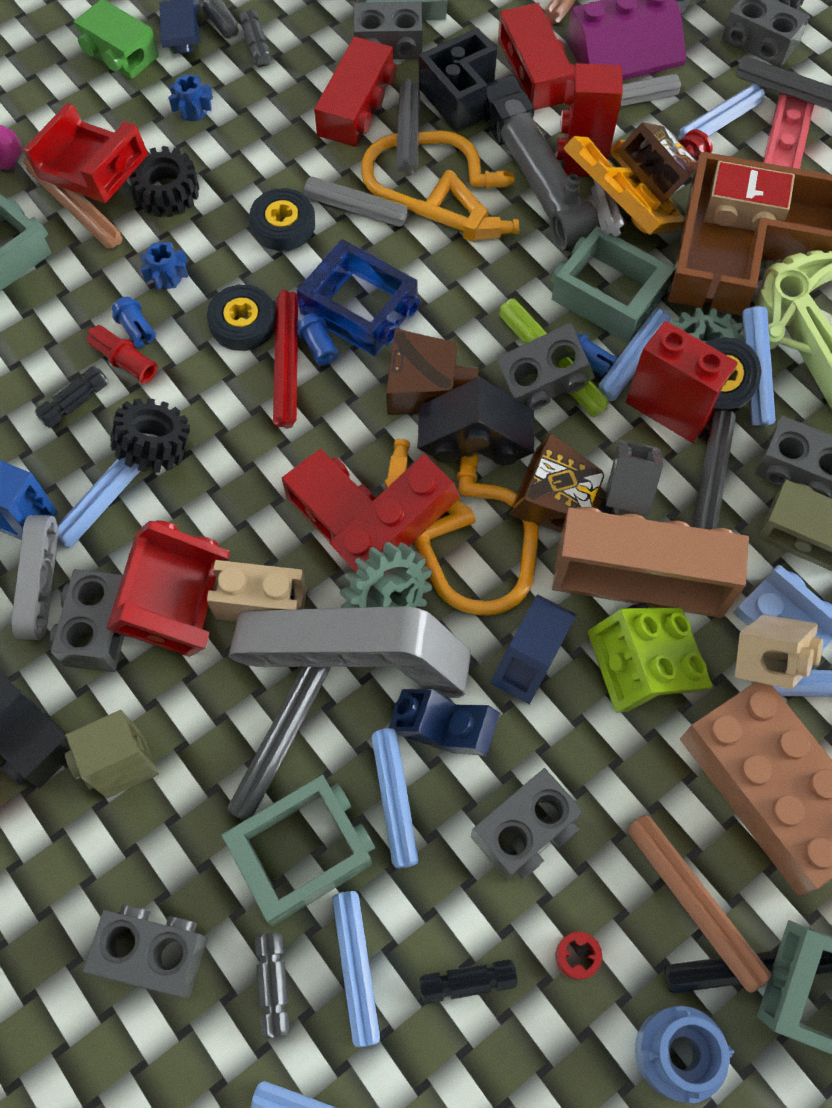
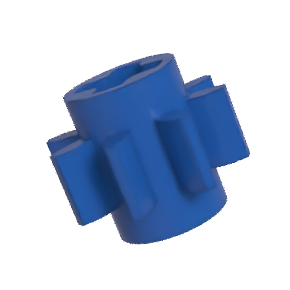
(190, 97)
(163, 265)

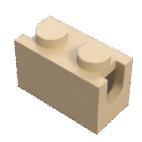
(255, 589)
(778, 651)

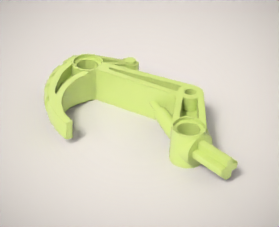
(800, 314)

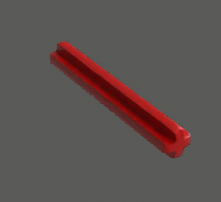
(285, 360)

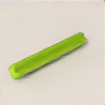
(527, 330)

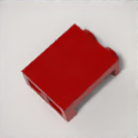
(85, 155)
(679, 381)
(166, 588)

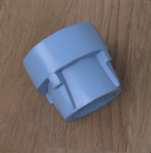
(709, 1050)

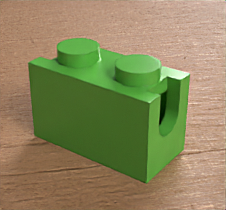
(116, 39)

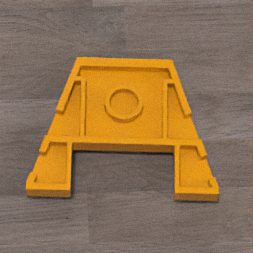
(626, 188)

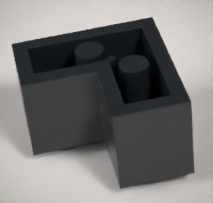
(456, 77)
(478, 420)
(28, 738)

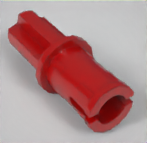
(121, 353)

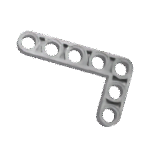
(355, 638)

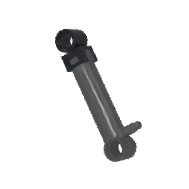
(514, 125)

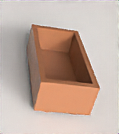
(650, 562)
(772, 780)

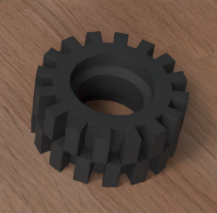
(170, 196)
(148, 450)

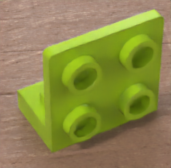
(647, 656)

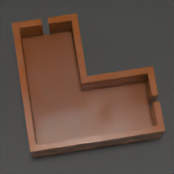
(724, 261)

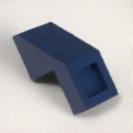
(179, 25)
(533, 649)
(440, 723)

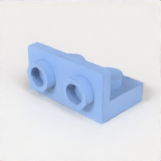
(787, 597)

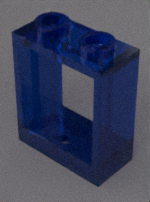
(332, 273)

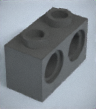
(392, 25)
(765, 29)
(542, 358)
(809, 455)
(634, 478)
(81, 620)
(519, 817)
(144, 963)

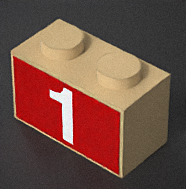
(745, 194)

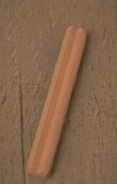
(83, 211)
(699, 904)

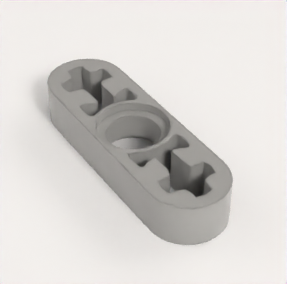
(34, 577)

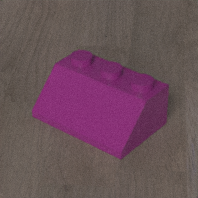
(628, 33)

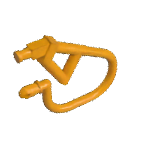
(475, 226)
(463, 516)

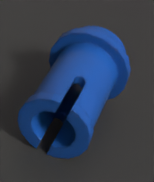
(129, 315)
(313, 331)
(598, 358)

